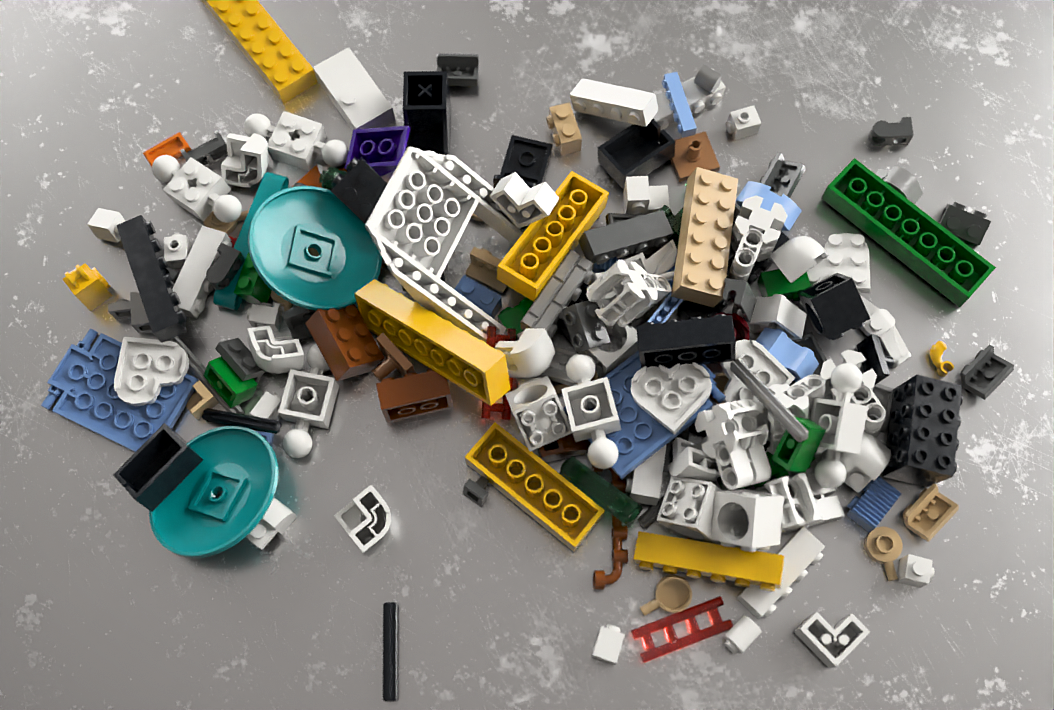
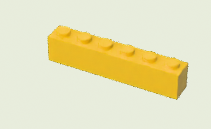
(709, 560)

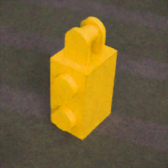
(88, 286)

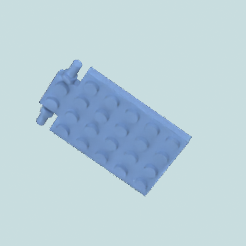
(92, 402)
(640, 432)

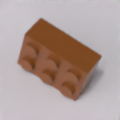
(344, 341)
(413, 395)

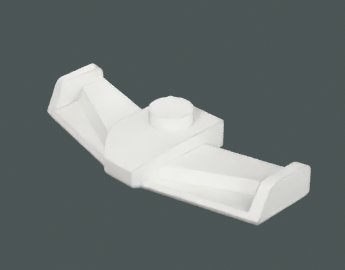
(656, 264)
(883, 325)

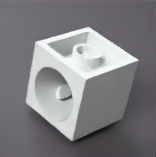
(607, 361)
(538, 413)
(689, 509)
(730, 519)

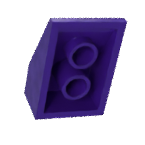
(379, 147)

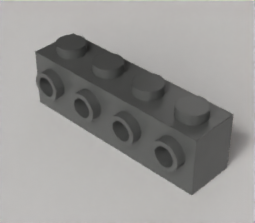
(625, 237)

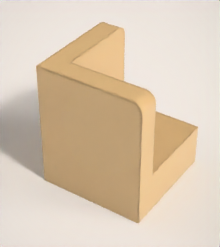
(201, 400)

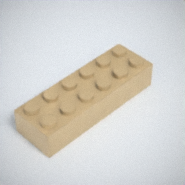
(705, 237)

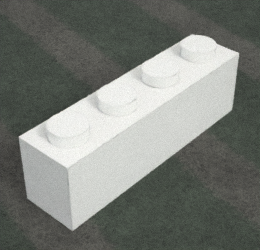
(696, 97)
(614, 102)
(192, 282)
(647, 479)
(798, 554)

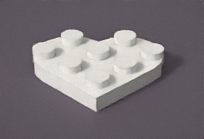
(846, 256)
(760, 363)
(147, 367)
(672, 393)

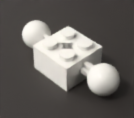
(297, 140)
(197, 189)
(316, 412)
(595, 423)
(843, 424)

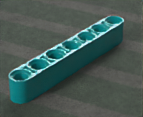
(270, 184)

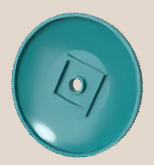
(315, 219)
(233, 462)

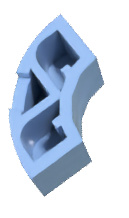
(754, 188)
(795, 358)

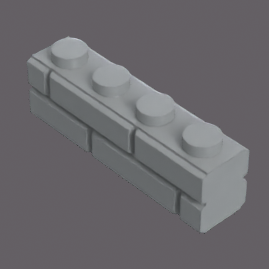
(558, 293)

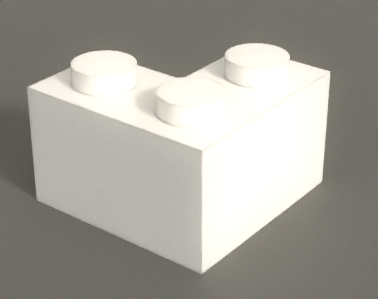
(643, 199)
(522, 203)
(777, 313)
(830, 643)

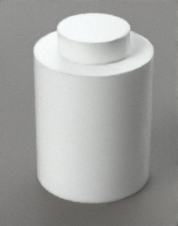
(742, 635)

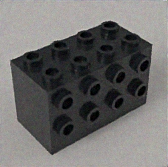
(923, 431)

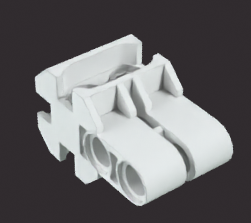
(754, 235)
(626, 293)
(863, 396)
(796, 398)
(736, 442)
(804, 502)

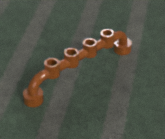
(618, 533)

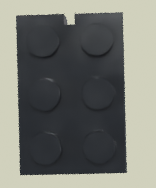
(636, 151)
(157, 467)

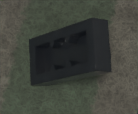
(875, 358)

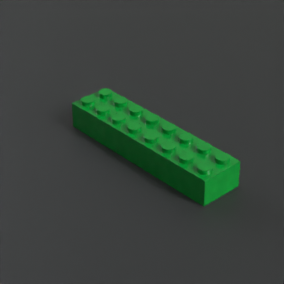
(907, 232)

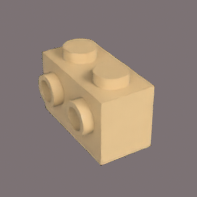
(565, 129)

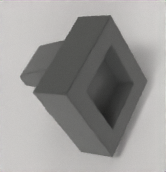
(477, 490)

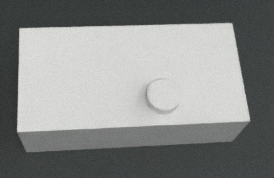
(353, 92)

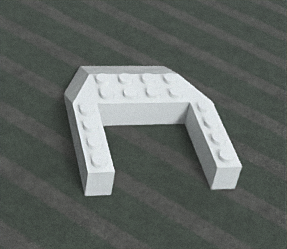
(421, 225)

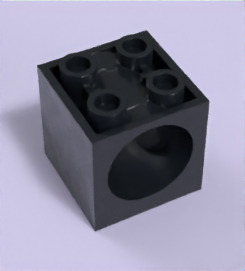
(834, 306)

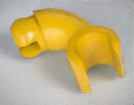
(935, 354)

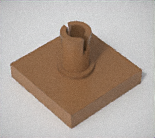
(692, 153)
(393, 361)

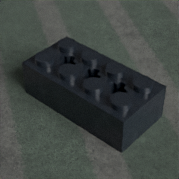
(687, 341)

